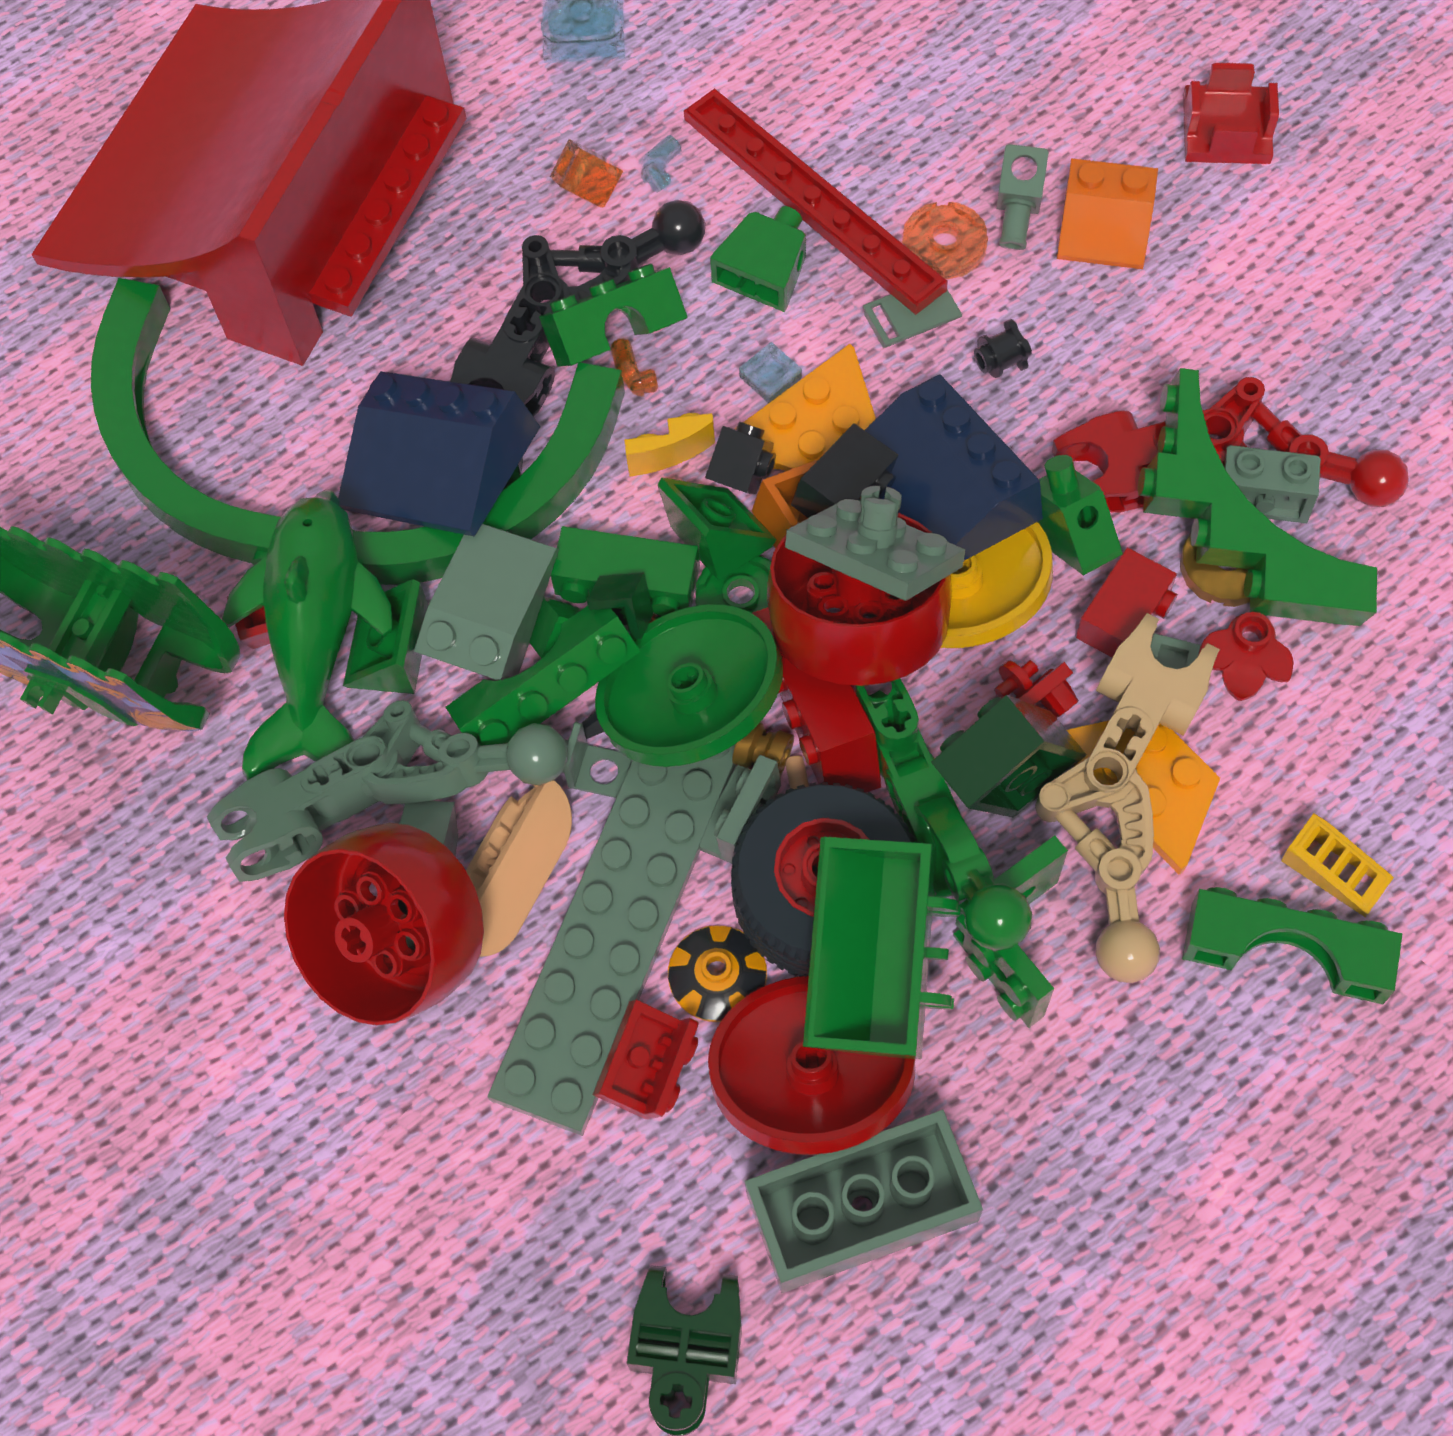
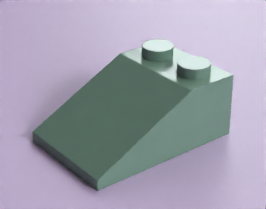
(487, 603)

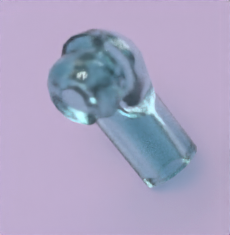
(655, 162)

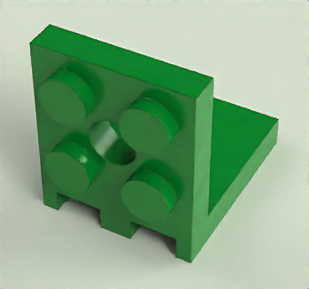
(1020, 983)

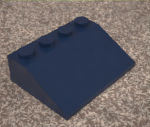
(433, 451)
(956, 469)

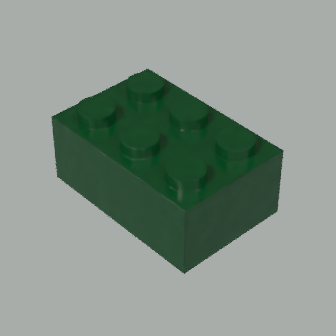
(1006, 756)

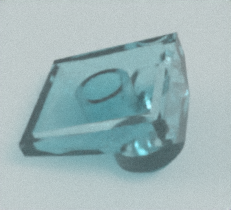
(582, 30)

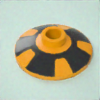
(709, 995)

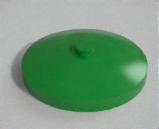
(692, 688)

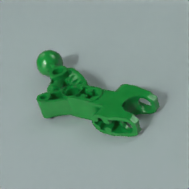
(995, 913)

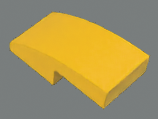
(686, 438)

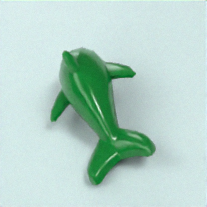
(308, 597)

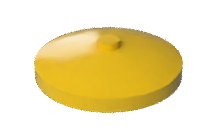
(999, 589)

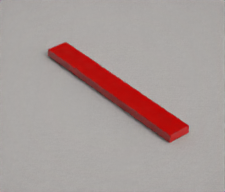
(816, 201)

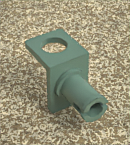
(1018, 196)
(583, 757)

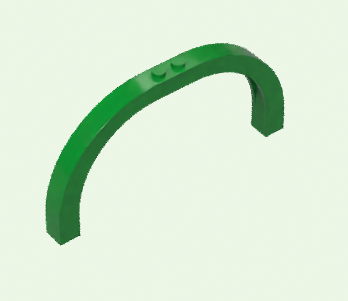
(394, 557)

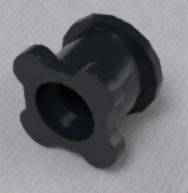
(1002, 350)

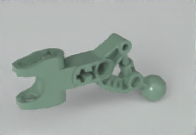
(291, 811)

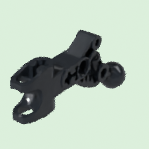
(521, 343)

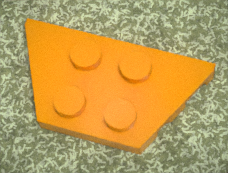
(816, 411)
(1177, 782)

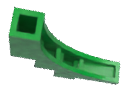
(1229, 531)

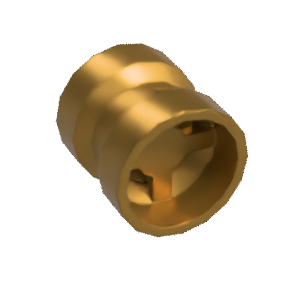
(771, 745)

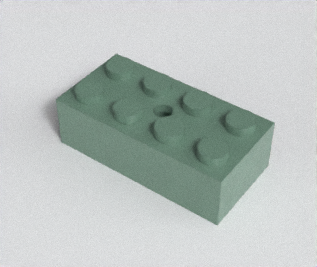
(906, 1172)

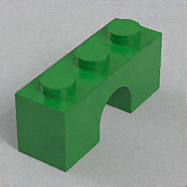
(578, 327)

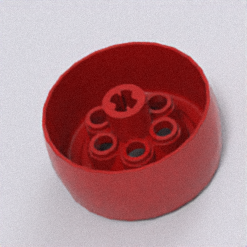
(844, 644)
(356, 944)

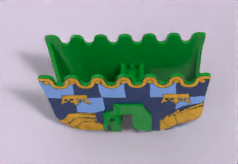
(90, 627)

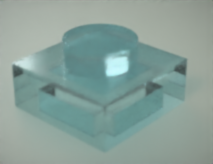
(770, 372)

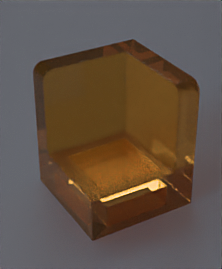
(586, 173)

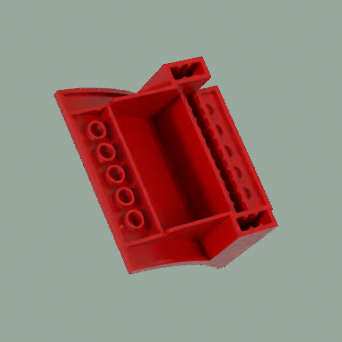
(268, 163)

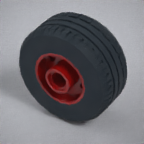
(779, 861)

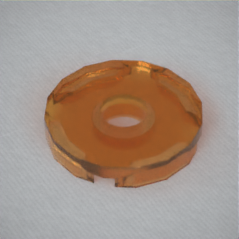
(954, 219)

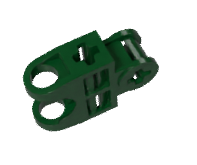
(684, 1349)

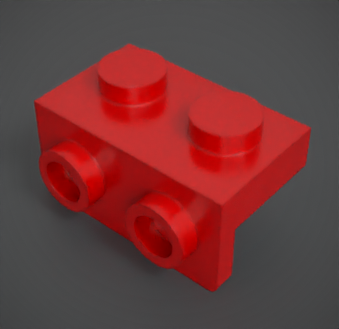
(647, 1061)

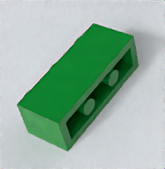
(586, 554)

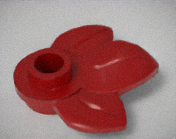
(1247, 662)

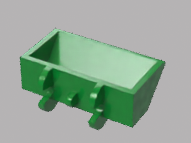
(873, 947)

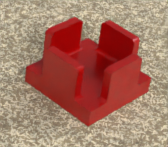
(1230, 117)

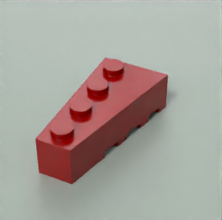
(829, 725)

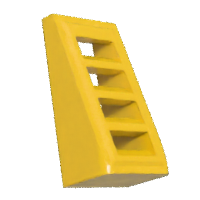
(1312, 868)

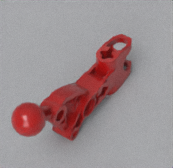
(1124, 449)

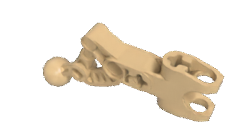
(1146, 697)

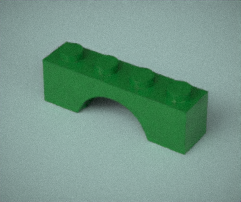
(585, 653)
(1356, 957)

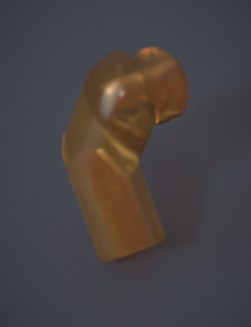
(625, 360)

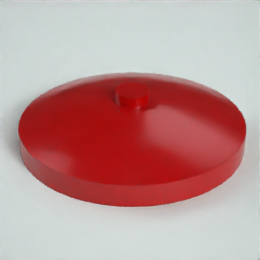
(798, 1094)

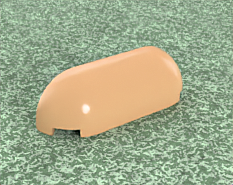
(518, 860)

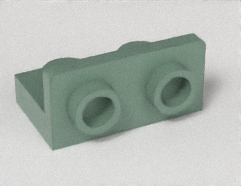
(1276, 482)
(740, 799)

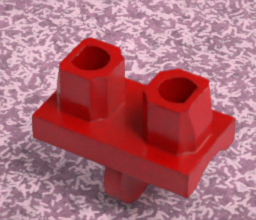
(1049, 688)

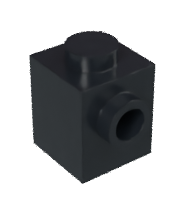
(741, 458)

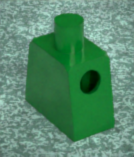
(762, 258)
(1076, 517)

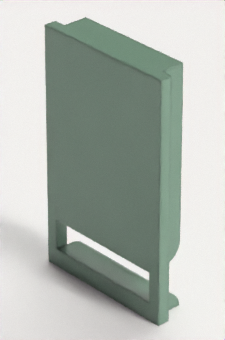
(905, 322)

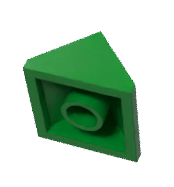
(715, 523)
(390, 660)

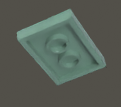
(875, 545)

